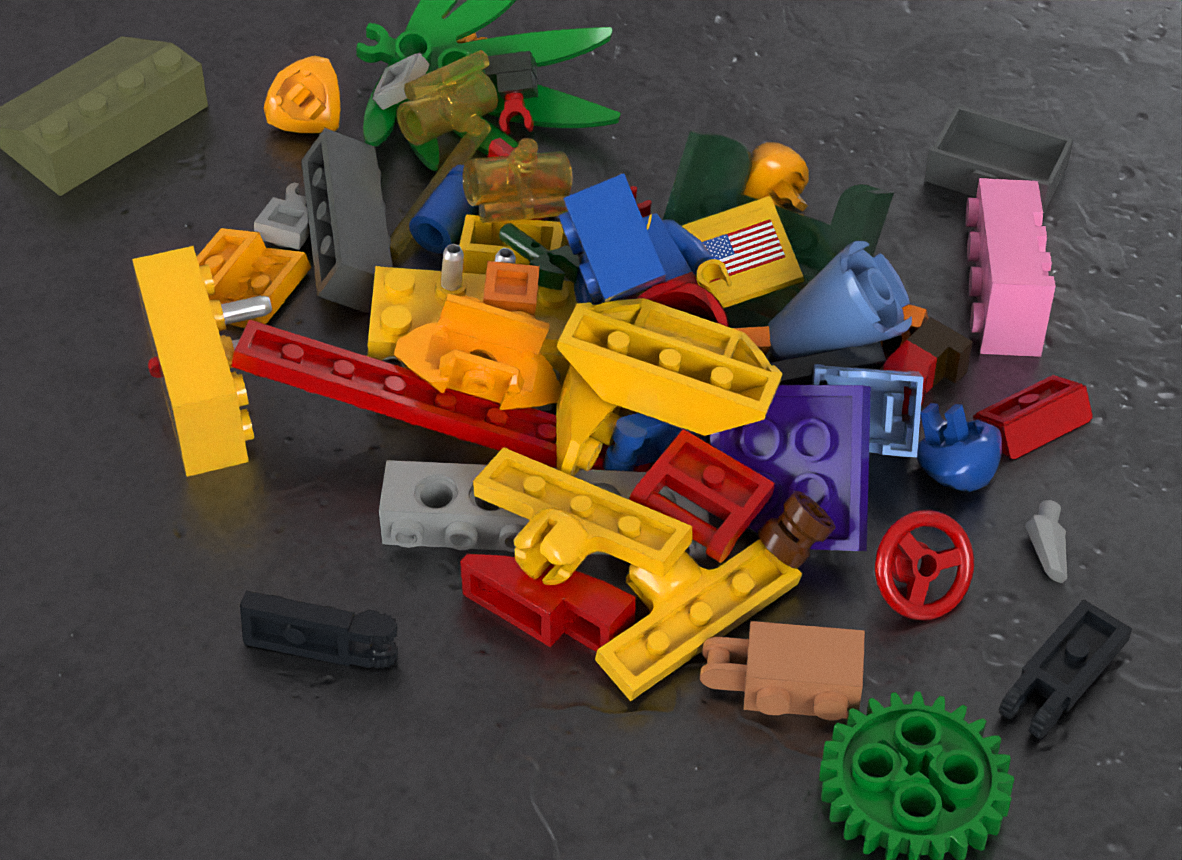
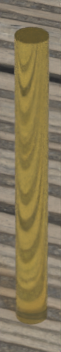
(463, 151)

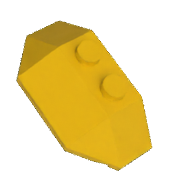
(670, 364)

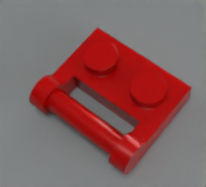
(711, 482)

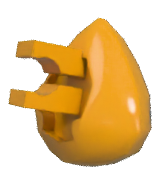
(304, 97)
(779, 174)

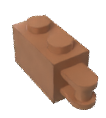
(789, 669)

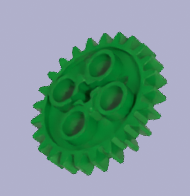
(916, 779)

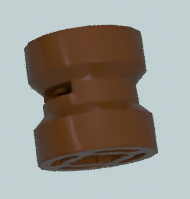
(796, 529)

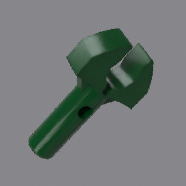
(553, 263)

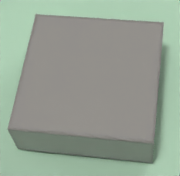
(391, 85)

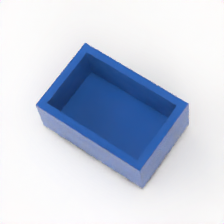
(614, 239)

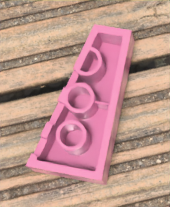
(1010, 267)

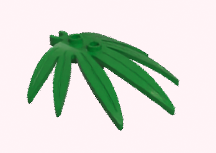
(436, 42)

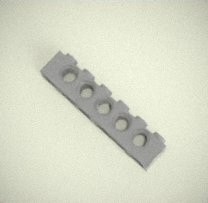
(437, 507)

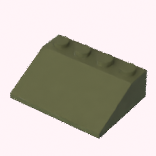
(101, 110)

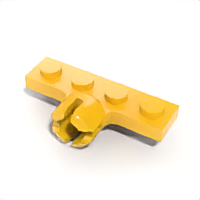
(576, 520)
(688, 610)

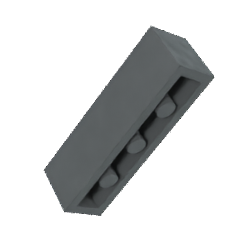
(345, 218)

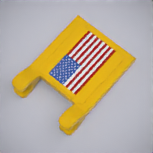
(751, 247)

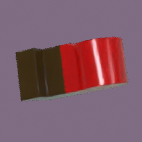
(934, 353)

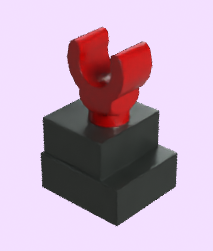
(515, 80)

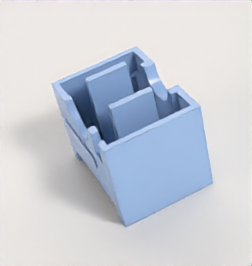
(887, 430)

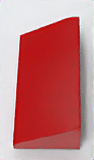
(1038, 414)

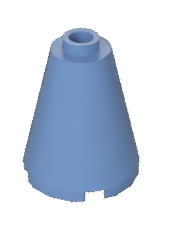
(842, 307)

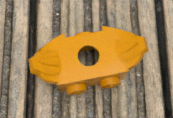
(516, 374)

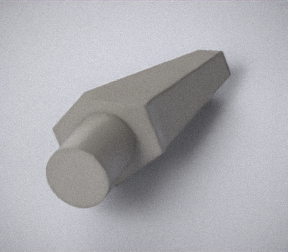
(1049, 539)

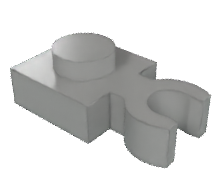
(285, 221)

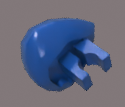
(958, 451)

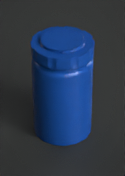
(443, 214)

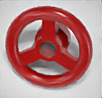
(899, 557)

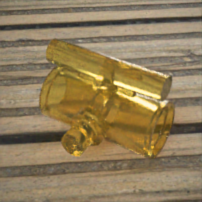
(448, 100)
(518, 184)

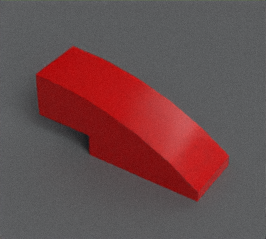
(579, 607)

